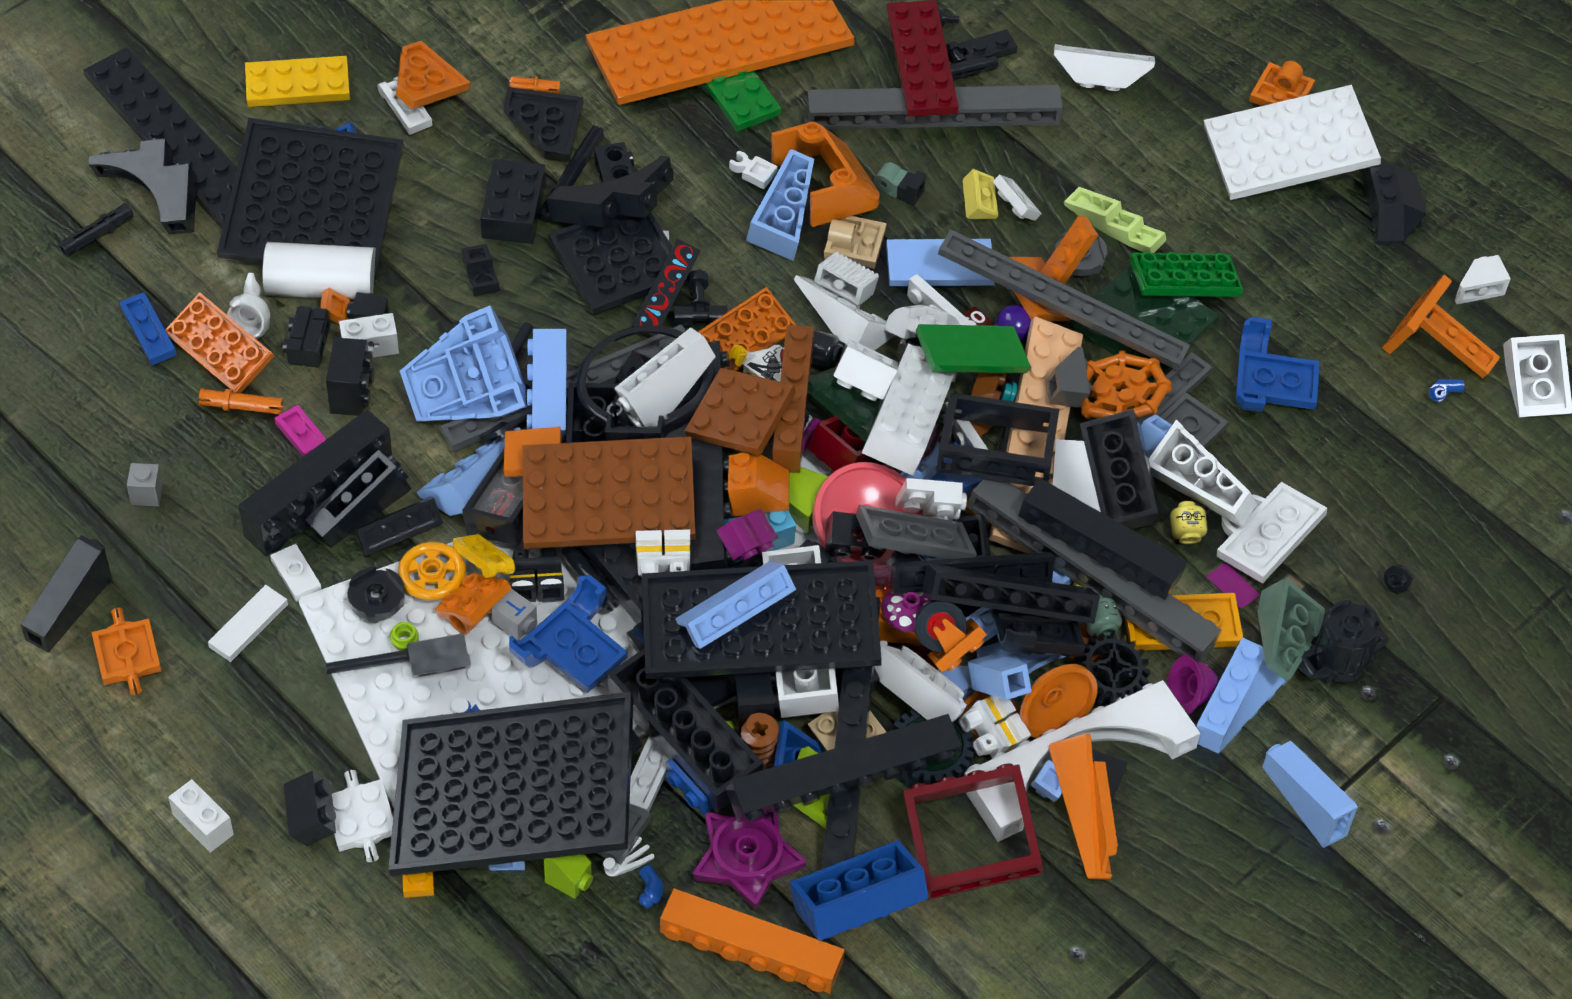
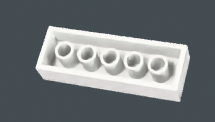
(908, 412)
(803, 690)

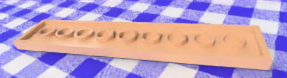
(1045, 350)

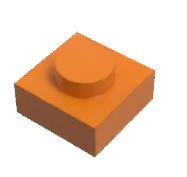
(335, 304)

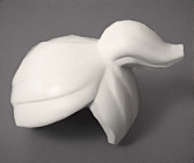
(250, 310)

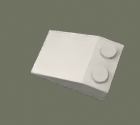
(865, 370)
(1538, 375)

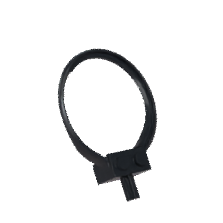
(605, 420)

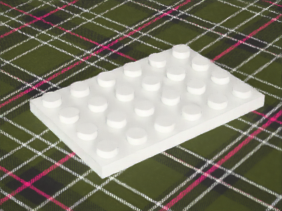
(1291, 142)

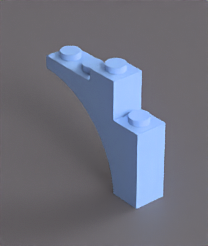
(1004, 673)

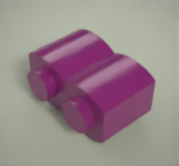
(748, 535)

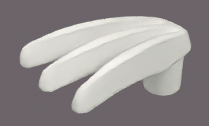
(615, 869)

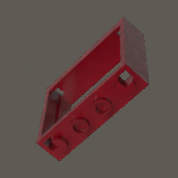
(983, 875)

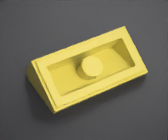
(979, 196)

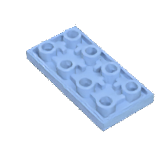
(921, 257)

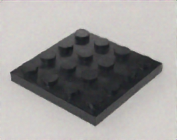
(612, 261)

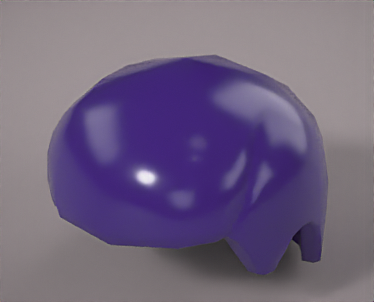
(1015, 316)

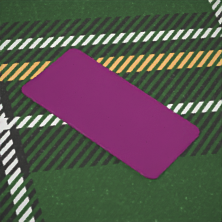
(1231, 582)

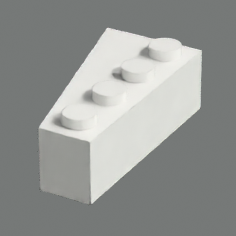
(1198, 474)

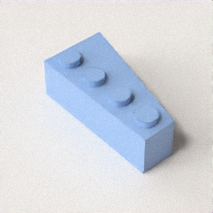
(781, 212)

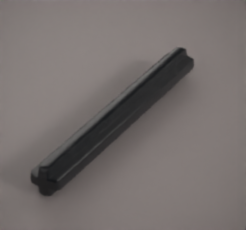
(576, 165)

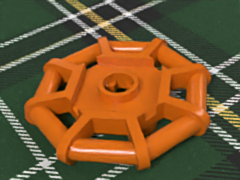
(1134, 381)

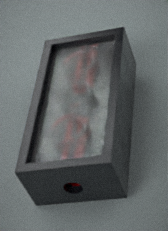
(496, 507)

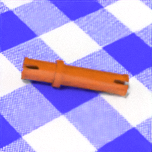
(248, 402)

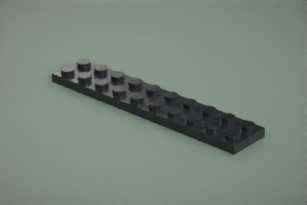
(156, 114)

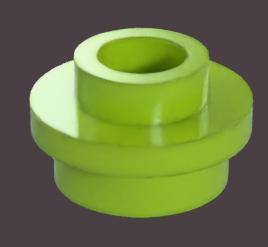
(400, 630)

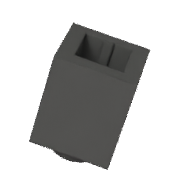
(1069, 381)

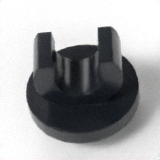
(1398, 578)

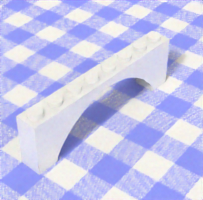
(1145, 718)

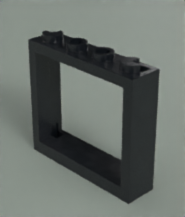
(991, 463)

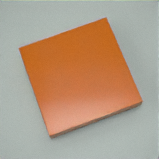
(513, 446)

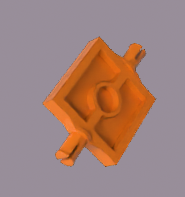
(126, 651)

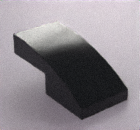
(480, 269)

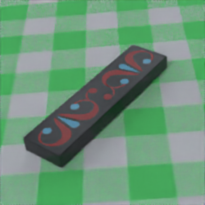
(667, 286)

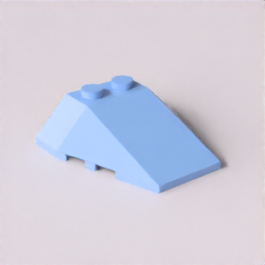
(466, 373)

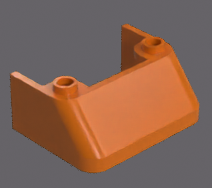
(851, 187)

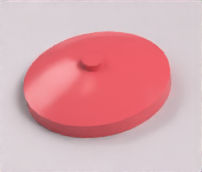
(854, 486)

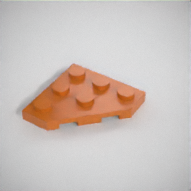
(426, 77)

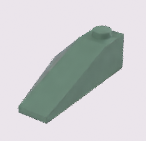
(1287, 626)

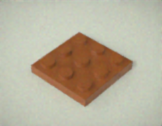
(740, 411)

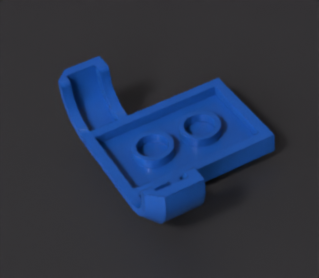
(1272, 377)
(572, 640)

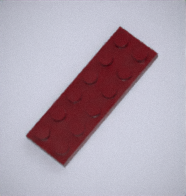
(922, 58)

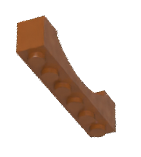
(795, 371)

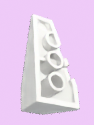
(845, 317)

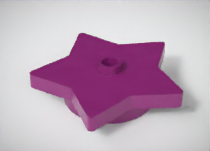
(746, 855)

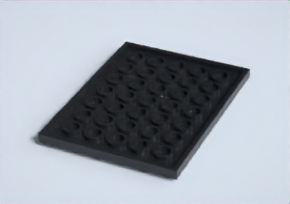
(513, 784)

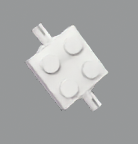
(362, 815)

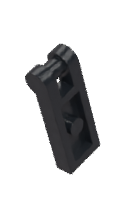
(999, 43)

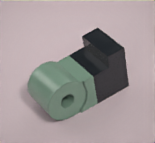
(900, 183)

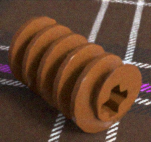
(761, 736)

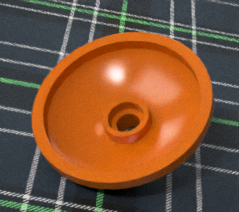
(1058, 698)

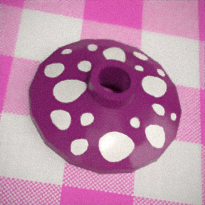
(900, 612)

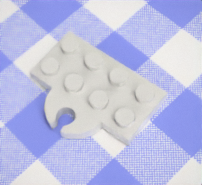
(1270, 531)

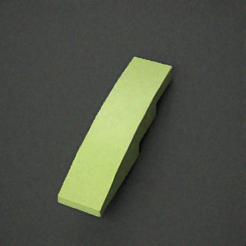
(1119, 224)

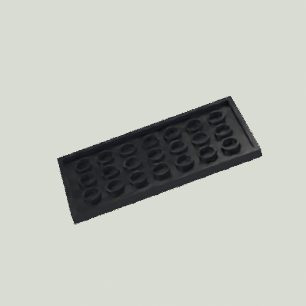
(817, 626)

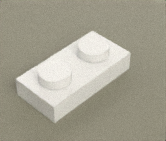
(1012, 193)

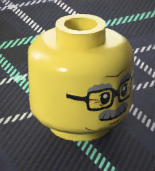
(1188, 522)

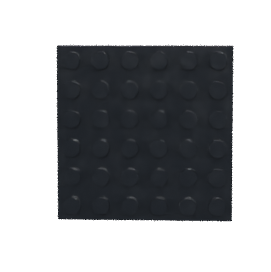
(309, 189)

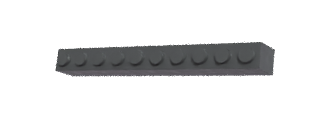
(977, 107)
(1165, 620)

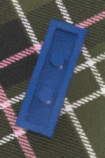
(147, 328)

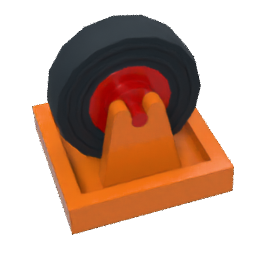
(947, 633)

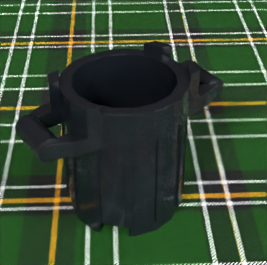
(1344, 644)

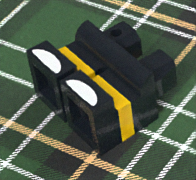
(544, 569)

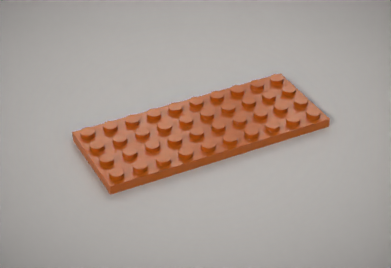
(712, 43)

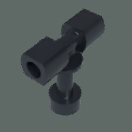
(699, 308)

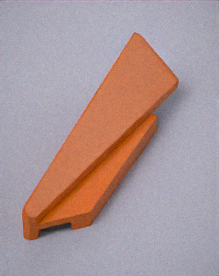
(1087, 803)

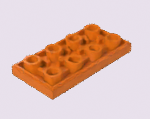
(752, 324)
(219, 343)

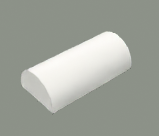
(312, 268)

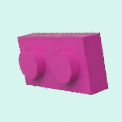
(299, 430)

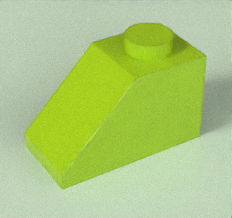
(568, 874)

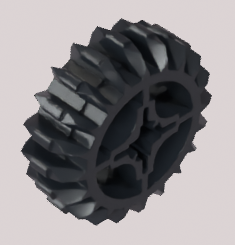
(1132, 668)

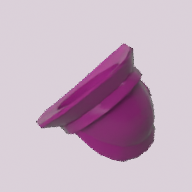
(1191, 682)

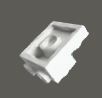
(934, 497)

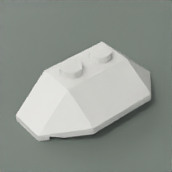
(1103, 67)

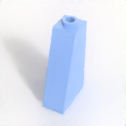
(1311, 793)

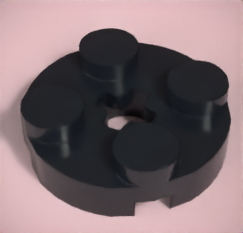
(377, 608)

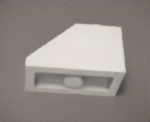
(1483, 280)

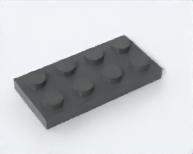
(914, 533)

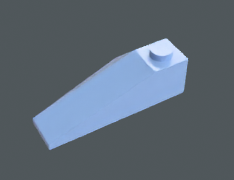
(457, 486)

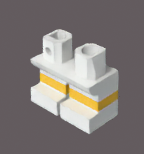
(649, 551)
(995, 726)

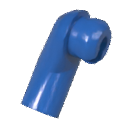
(1443, 387)
(653, 889)

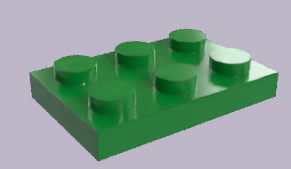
(743, 99)

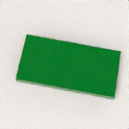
(1186, 274)
(972, 348)

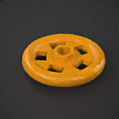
(432, 563)

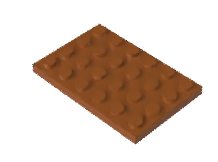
(606, 491)

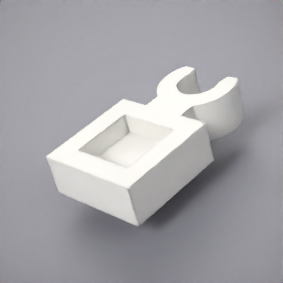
(754, 171)

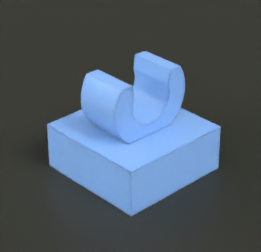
(1046, 782)

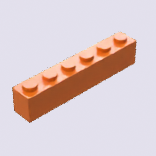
(751, 941)

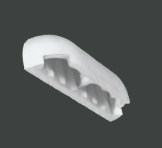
(919, 683)

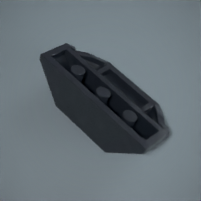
(1393, 202)

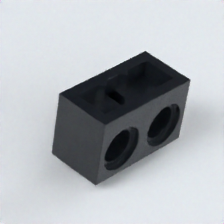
(613, 161)

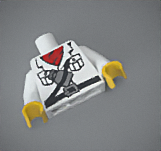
(760, 363)

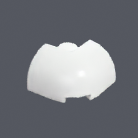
(906, 319)

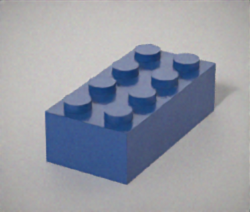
(859, 890)

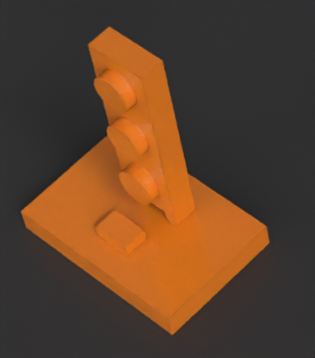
(1060, 265)
(1444, 330)

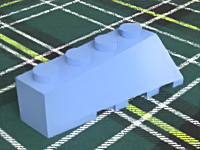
(1238, 696)

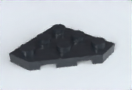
(545, 119)

